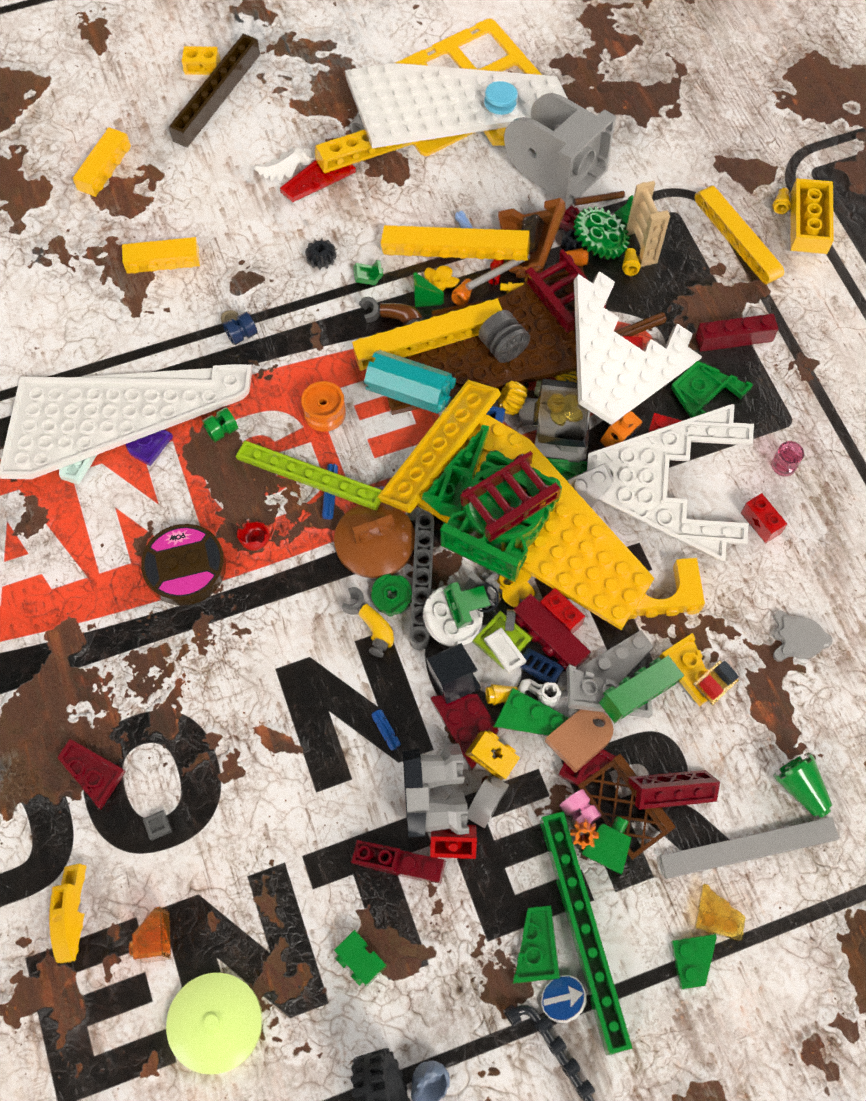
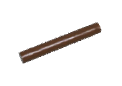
(599, 198)

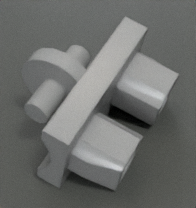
(490, 579)

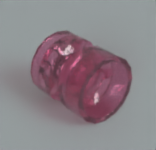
(787, 458)

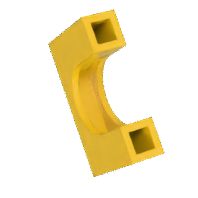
(687, 598)

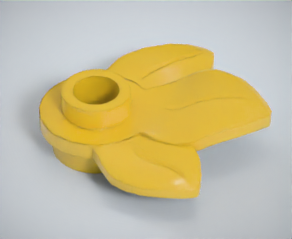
(441, 277)
(516, 590)

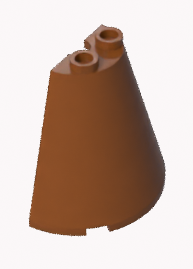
(552, 216)

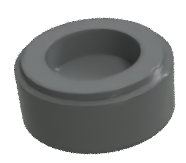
(510, 620)

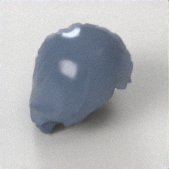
(430, 1082)

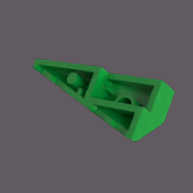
(447, 489)

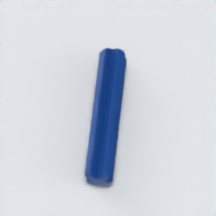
(329, 499)

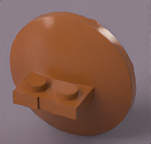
(374, 541)

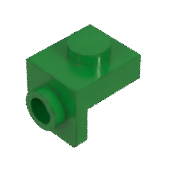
(367, 273)

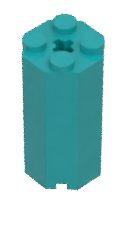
(409, 381)

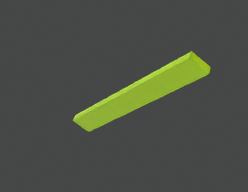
(309, 475)

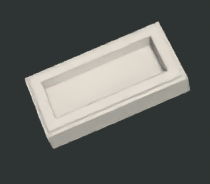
(505, 650)

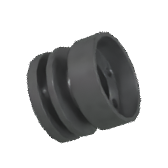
(504, 336)

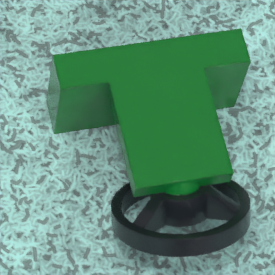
(469, 600)

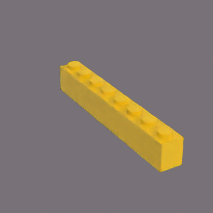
(455, 242)
(426, 334)

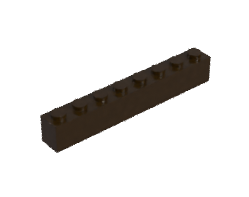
(214, 90)

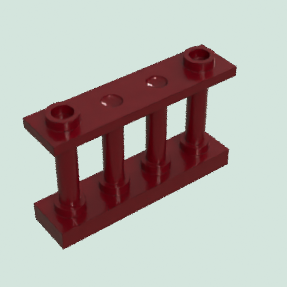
(546, 292)
(512, 515)

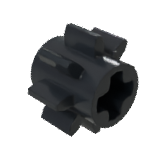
(570, 241)

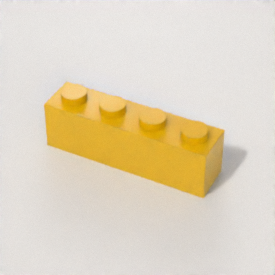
(102, 162)
(161, 255)

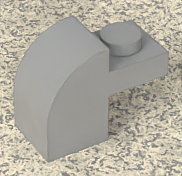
(486, 800)

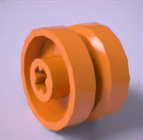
(323, 406)

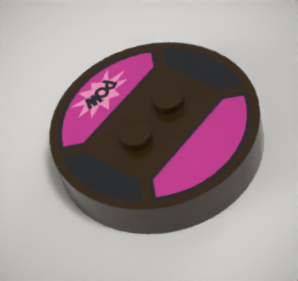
(183, 564)

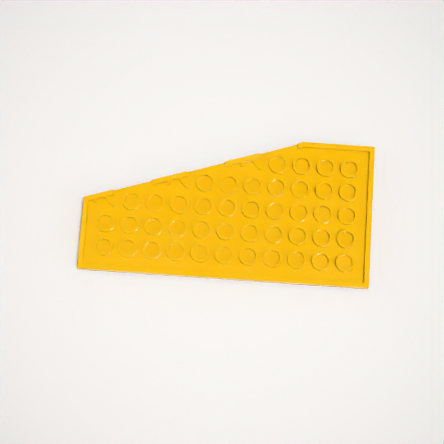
(575, 545)

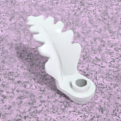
(286, 164)

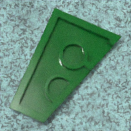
(528, 715)
(538, 948)

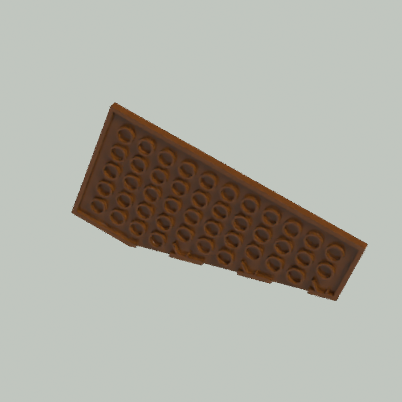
(547, 354)

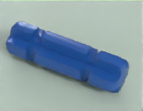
(385, 729)

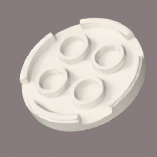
(441, 624)

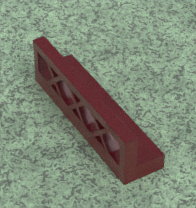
(674, 789)

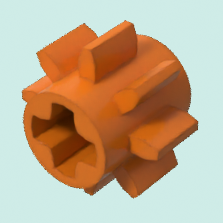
(585, 827)

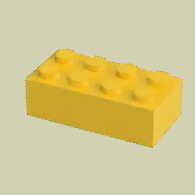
(811, 216)

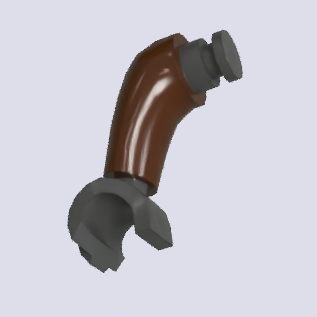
(405, 313)

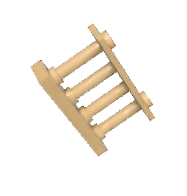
(647, 223)

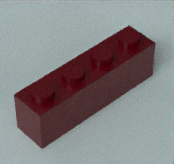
(736, 332)
(550, 633)

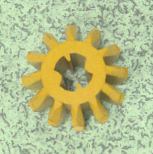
(512, 397)

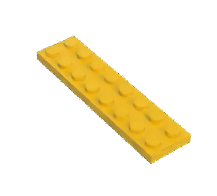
(439, 446)

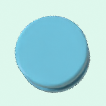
(500, 97)

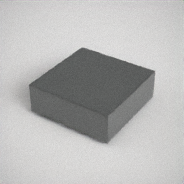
(157, 825)

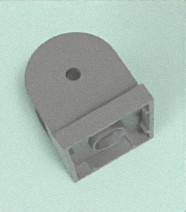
(567, 155)

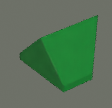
(426, 293)

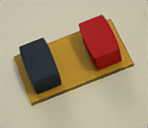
(716, 681)

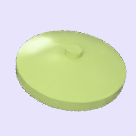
(214, 1023)

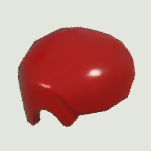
(253, 535)

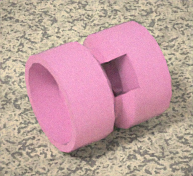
(578, 802)

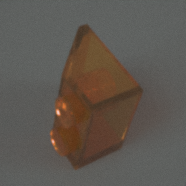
(152, 938)

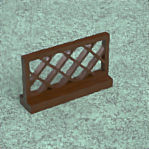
(657, 814)

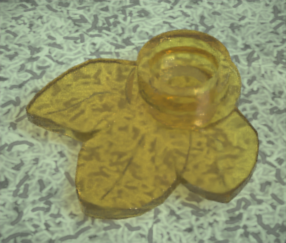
(565, 410)

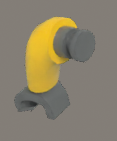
(381, 630)

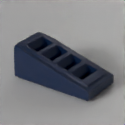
(551, 665)

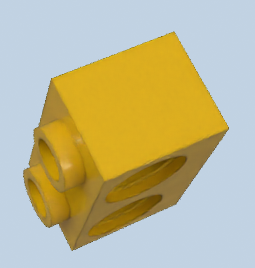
(200, 60)

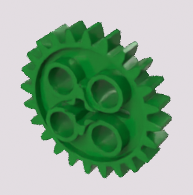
(601, 232)

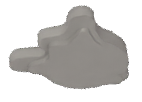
(799, 637)

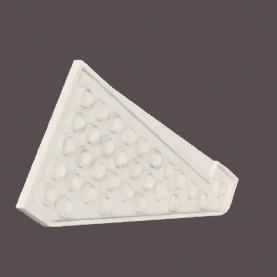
(80, 417)

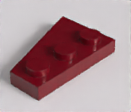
(93, 773)

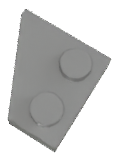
(592, 483)

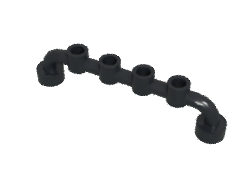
(555, 1045)

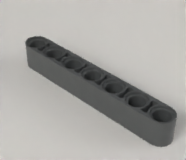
(421, 570)

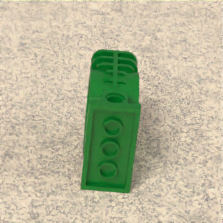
(466, 529)

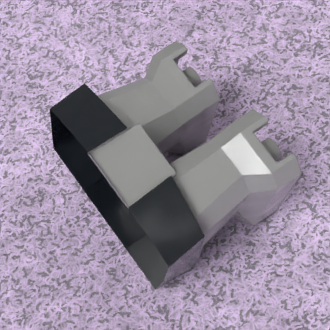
(552, 440)
(428, 772)

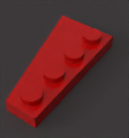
(313, 179)

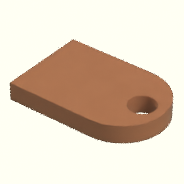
(580, 739)

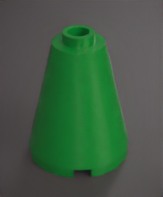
(805, 784)

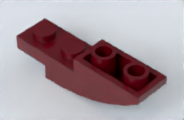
(398, 862)

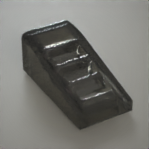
(534, 225)

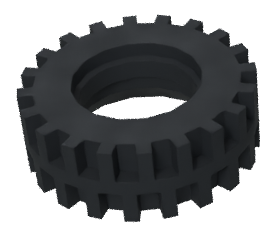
(378, 1077)

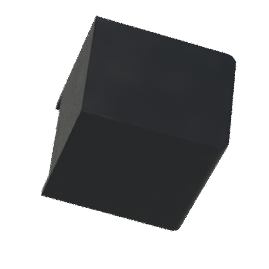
(453, 673)

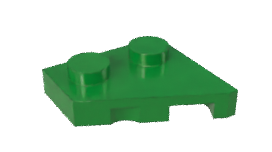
(693, 960)

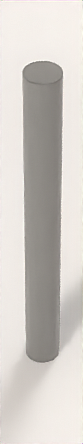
(493, 273)

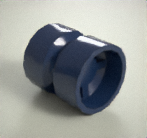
(240, 328)

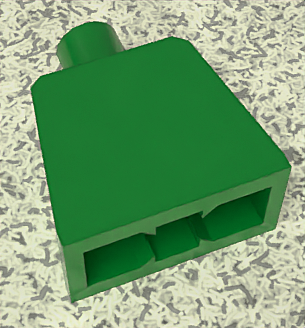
(611, 846)

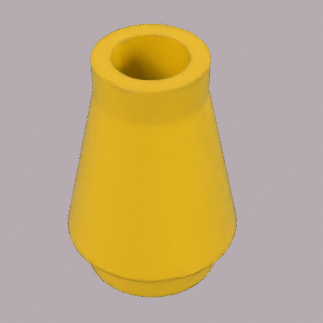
(782, 201)
(631, 263)
(497, 693)

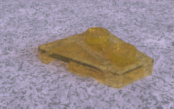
(717, 916)

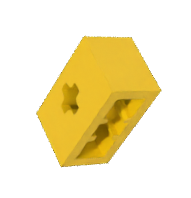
(481, 753)

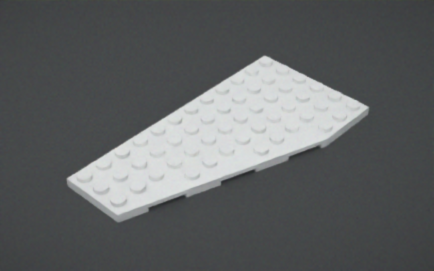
(434, 102)

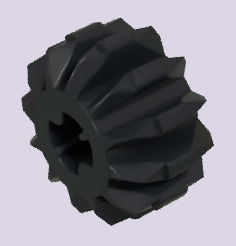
(320, 253)

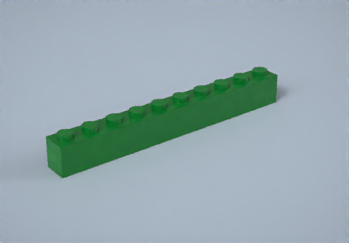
(585, 935)

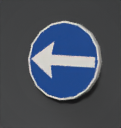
(563, 999)

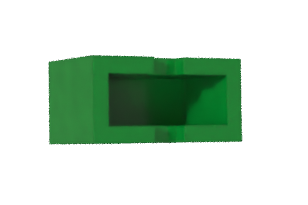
(353, 954)

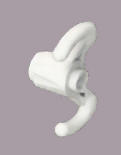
(543, 690)

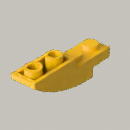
(64, 919)

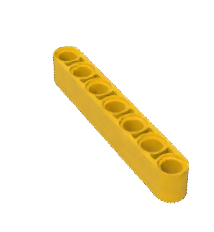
(739, 235)

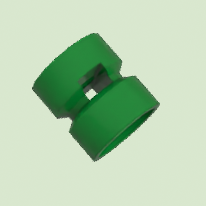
(213, 426)

